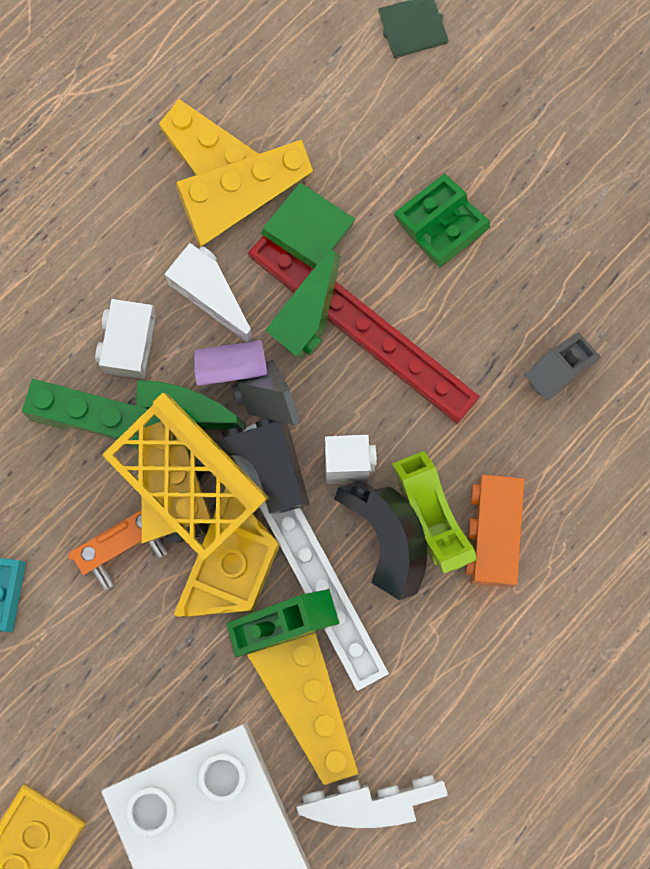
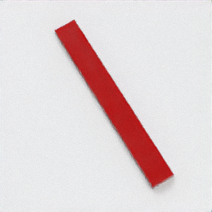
(374, 335)

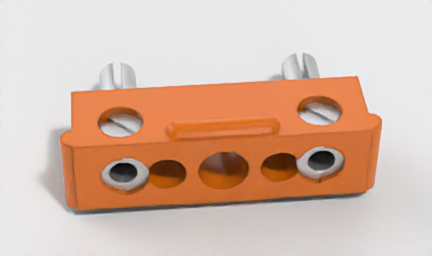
(109, 545)

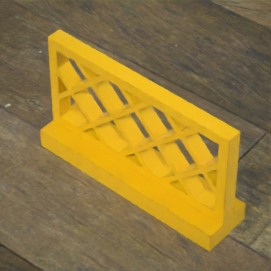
(207, 452)

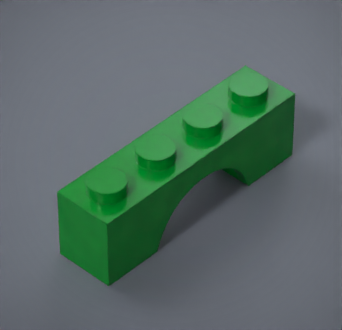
(81, 411)

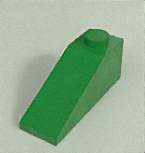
(306, 312)
(283, 622)

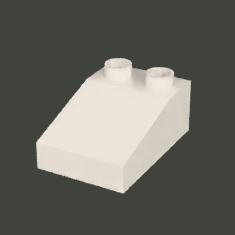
(206, 811)

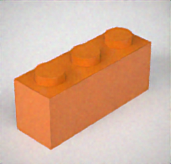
(496, 530)

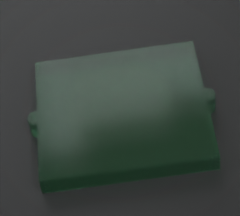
(412, 26)

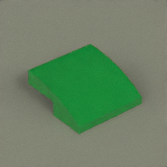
(442, 220)

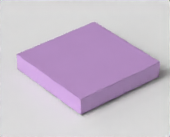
(229, 363)

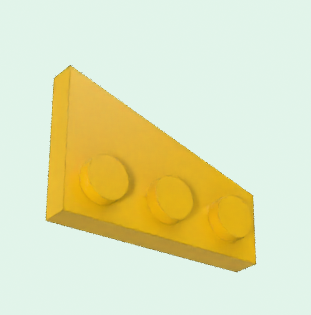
(201, 140)
(153, 524)

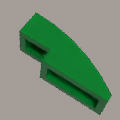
(203, 410)

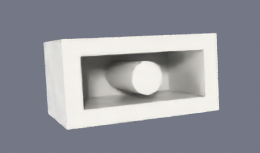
(126, 339)
(348, 459)

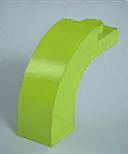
(423, 491)

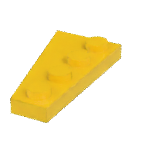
(234, 191)
(305, 697)

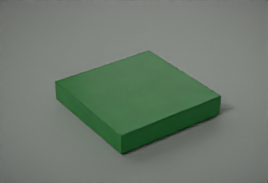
(307, 225)

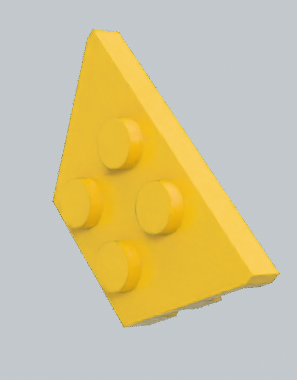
(234, 572)

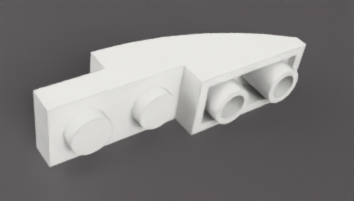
(357, 809)

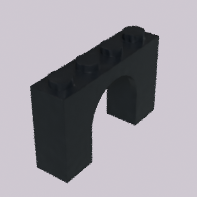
(275, 460)

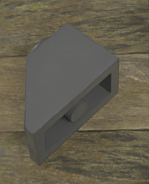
(562, 366)

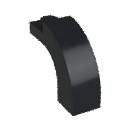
(399, 534)

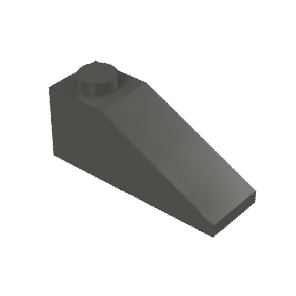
(267, 396)

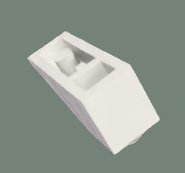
(203, 283)

